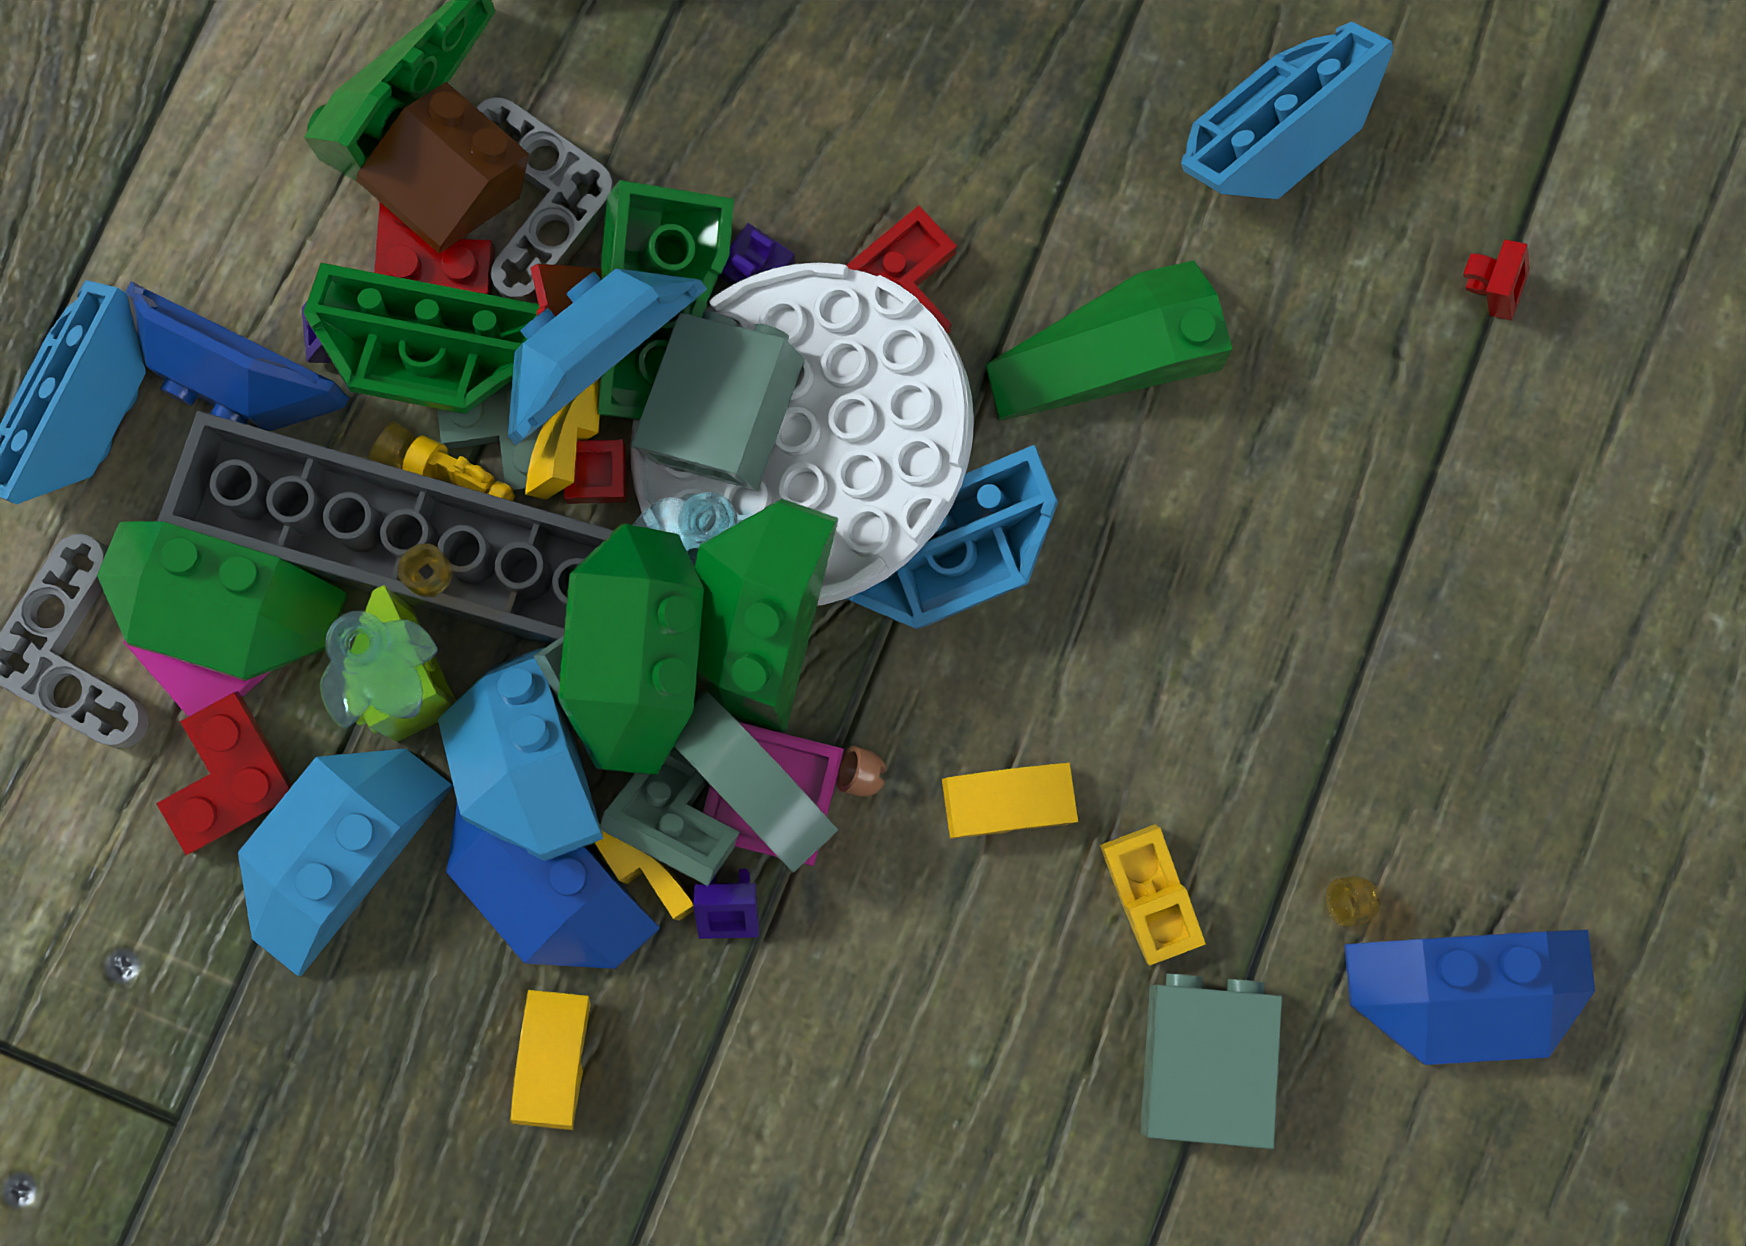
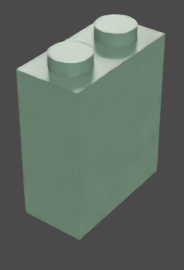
(719, 399)
(1211, 1063)

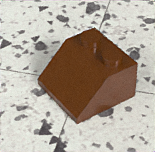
(444, 168)

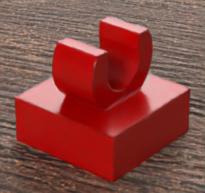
(1499, 279)
(598, 473)

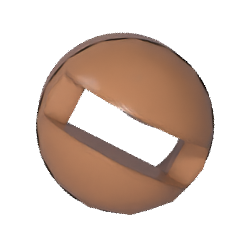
(861, 772)

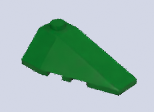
(369, 102)
(664, 235)
(1130, 338)

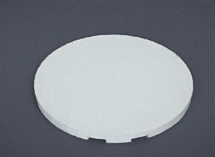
(871, 426)

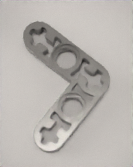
(560, 186)
(47, 664)

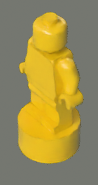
(432, 460)

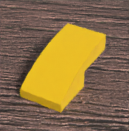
(555, 448)
(1009, 800)
(630, 863)
(1152, 894)
(550, 1060)

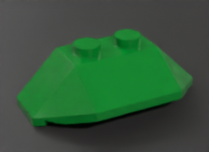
(416, 337)
(214, 600)
(760, 608)
(631, 648)

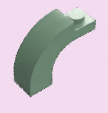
(753, 783)

